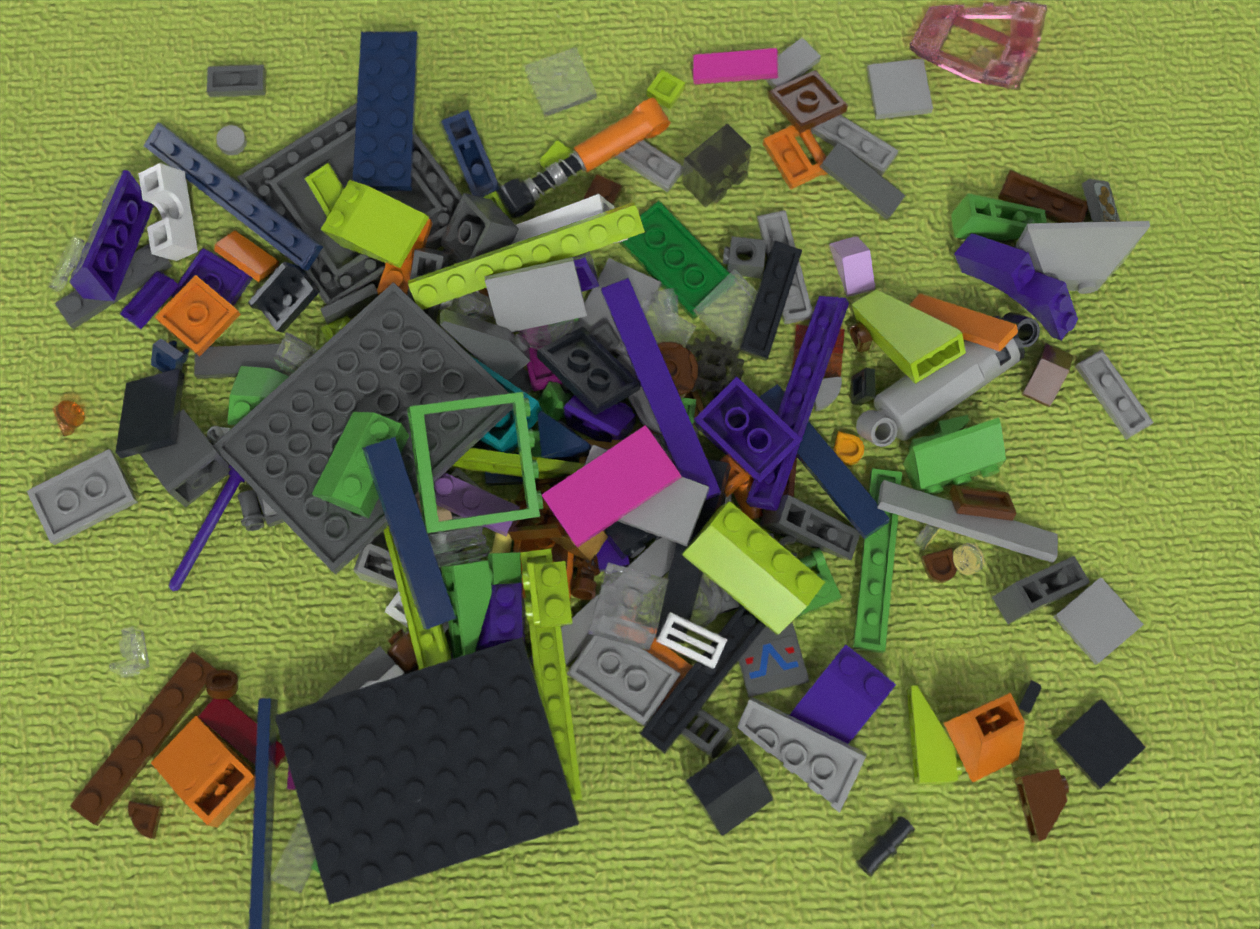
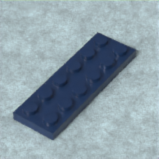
(386, 110)

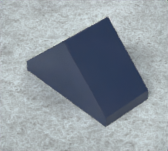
(558, 441)

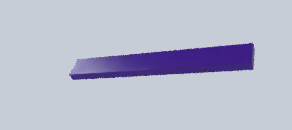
(658, 385)
(802, 392)

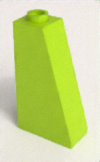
(909, 336)

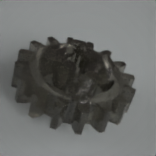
(712, 363)

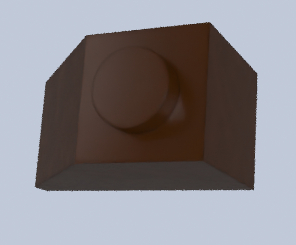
(1042, 801)

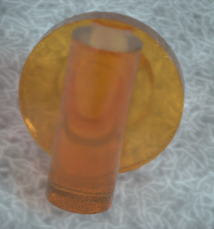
(68, 416)

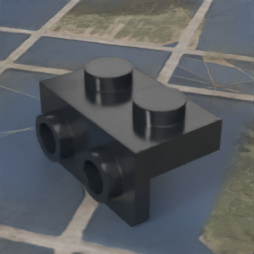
(284, 295)

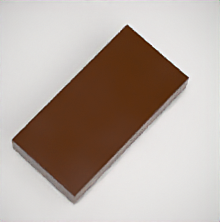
(982, 502)

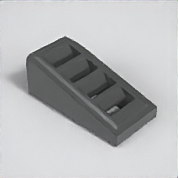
(717, 743)

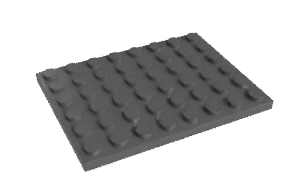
(375, 364)

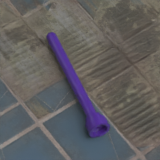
(206, 529)

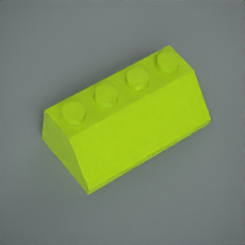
(753, 568)

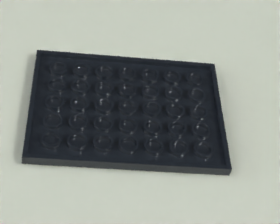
(426, 770)

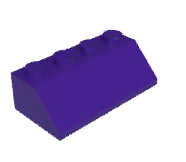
(112, 241)

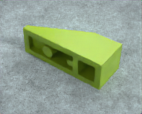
(931, 749)

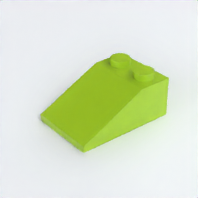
(374, 224)

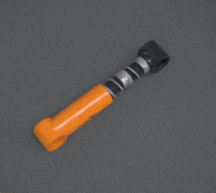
(644, 122)

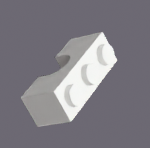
(168, 192)

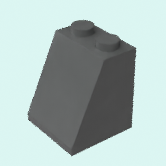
(189, 465)

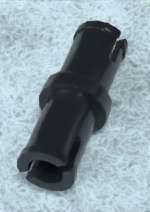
(885, 846)

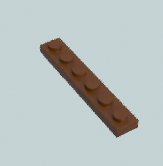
(143, 740)

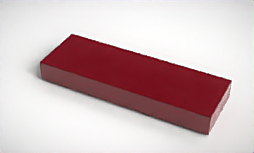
(236, 728)

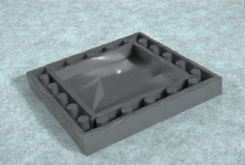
(282, 186)

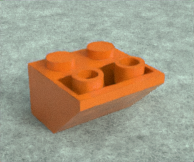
(988, 736)

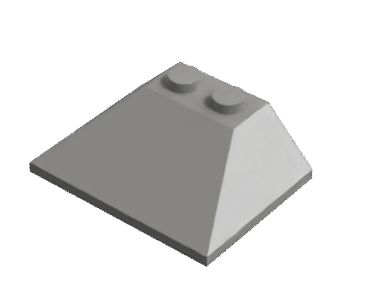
(1081, 252)

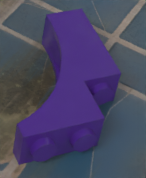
(1015, 275)

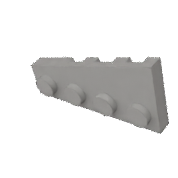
(813, 755)

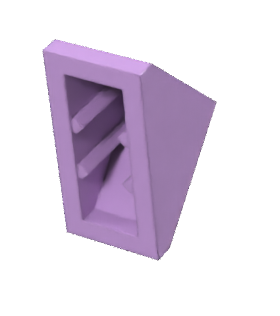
(853, 265)

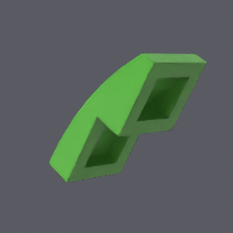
(943, 428)

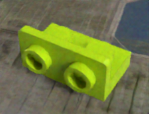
(549, 594)

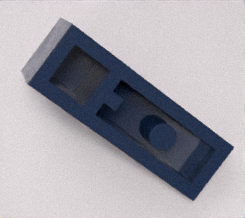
(469, 154)

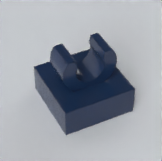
(166, 356)

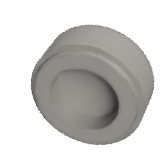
(231, 140)

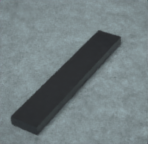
(684, 576)
(701, 682)

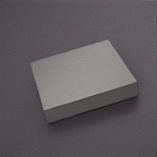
(899, 89)
(1098, 621)

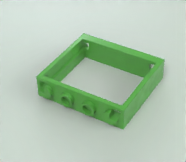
(423, 466)

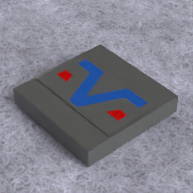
(773, 663)

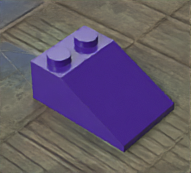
(747, 430)
(844, 696)

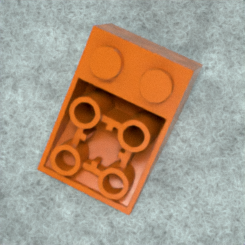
(205, 772)

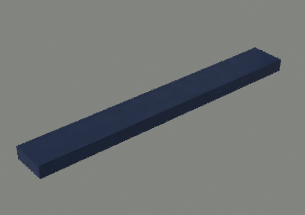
(234, 197)
(263, 814)

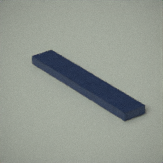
(834, 475)
(409, 533)

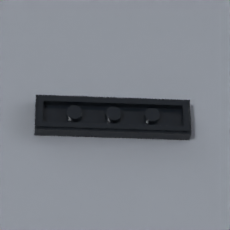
(770, 300)

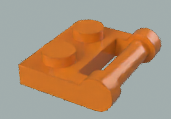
(791, 158)

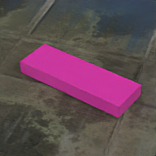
(735, 66)

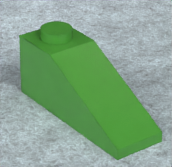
(993, 218)
(469, 594)

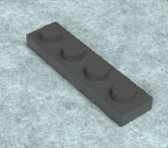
(141, 269)

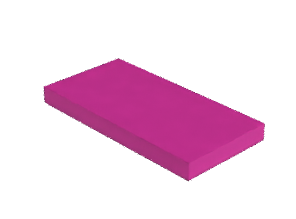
(611, 486)

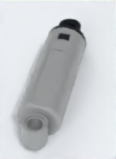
(911, 407)

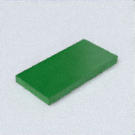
(675, 257)

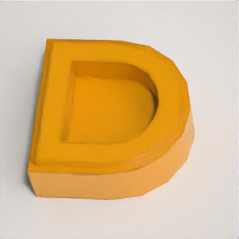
(848, 448)

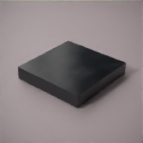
(1099, 744)

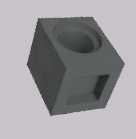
(753, 248)

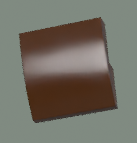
(538, 527)

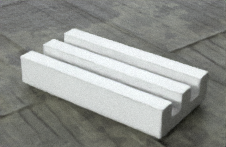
(667, 629)

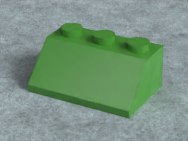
(956, 457)
(347, 475)

